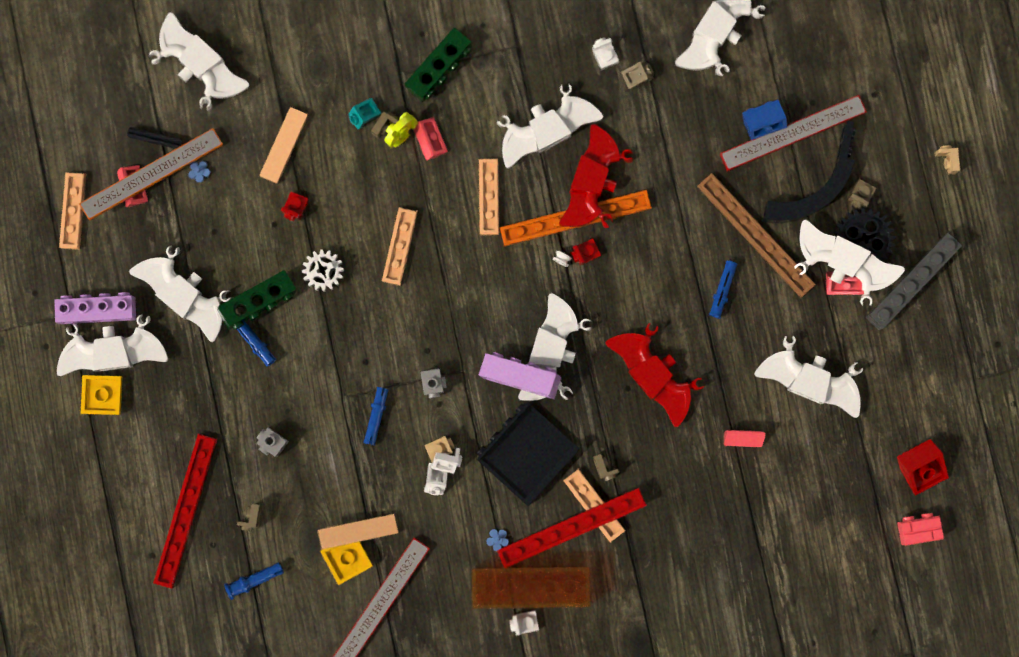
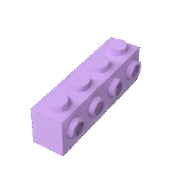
(95, 309)
(519, 375)

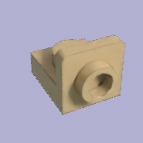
(951, 161)
(441, 445)

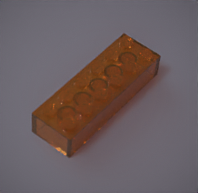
(530, 587)

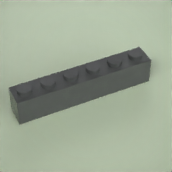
(913, 281)

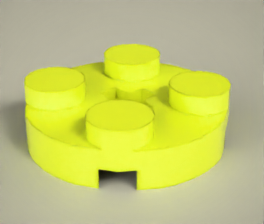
(399, 132)

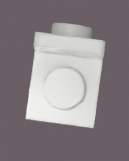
(605, 53)
(446, 462)
(435, 481)
(524, 622)

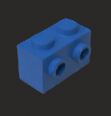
(764, 119)

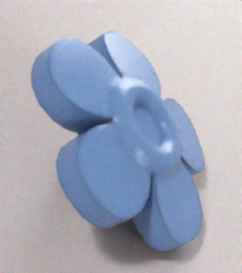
(199, 171)
(497, 539)

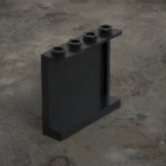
(527, 453)

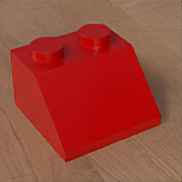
(923, 466)

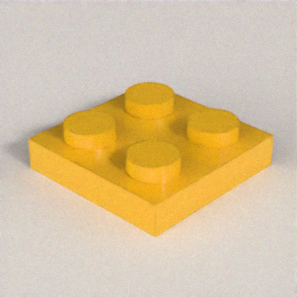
(101, 395)
(346, 561)

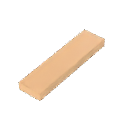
(283, 145)
(488, 197)
(72, 212)
(399, 246)
(589, 499)
(357, 531)

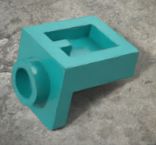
(363, 113)

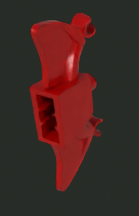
(591, 180)
(653, 373)

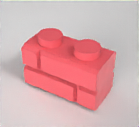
(920, 530)

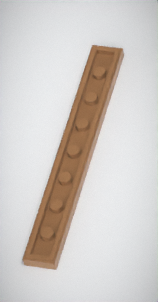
(756, 235)

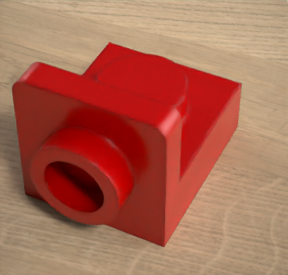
(294, 206)
(585, 252)

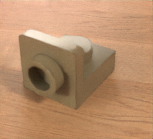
(637, 74)
(382, 123)
(861, 194)
(601, 466)
(253, 515)

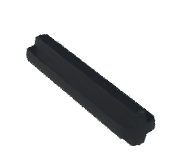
(154, 138)

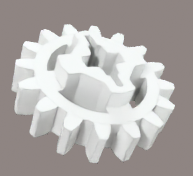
(311, 275)

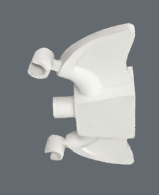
(713, 31)
(198, 61)
(546, 128)
(846, 259)
(181, 293)
(551, 341)
(111, 351)
(811, 380)

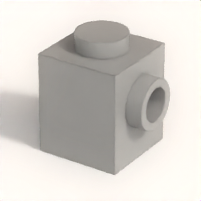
(433, 383)
(271, 442)

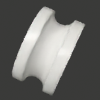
(562, 258)

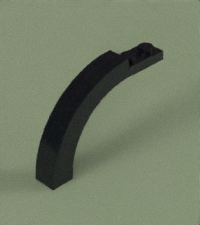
(797, 210)

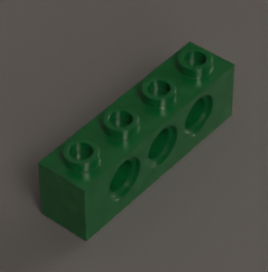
(453, 40)
(279, 281)

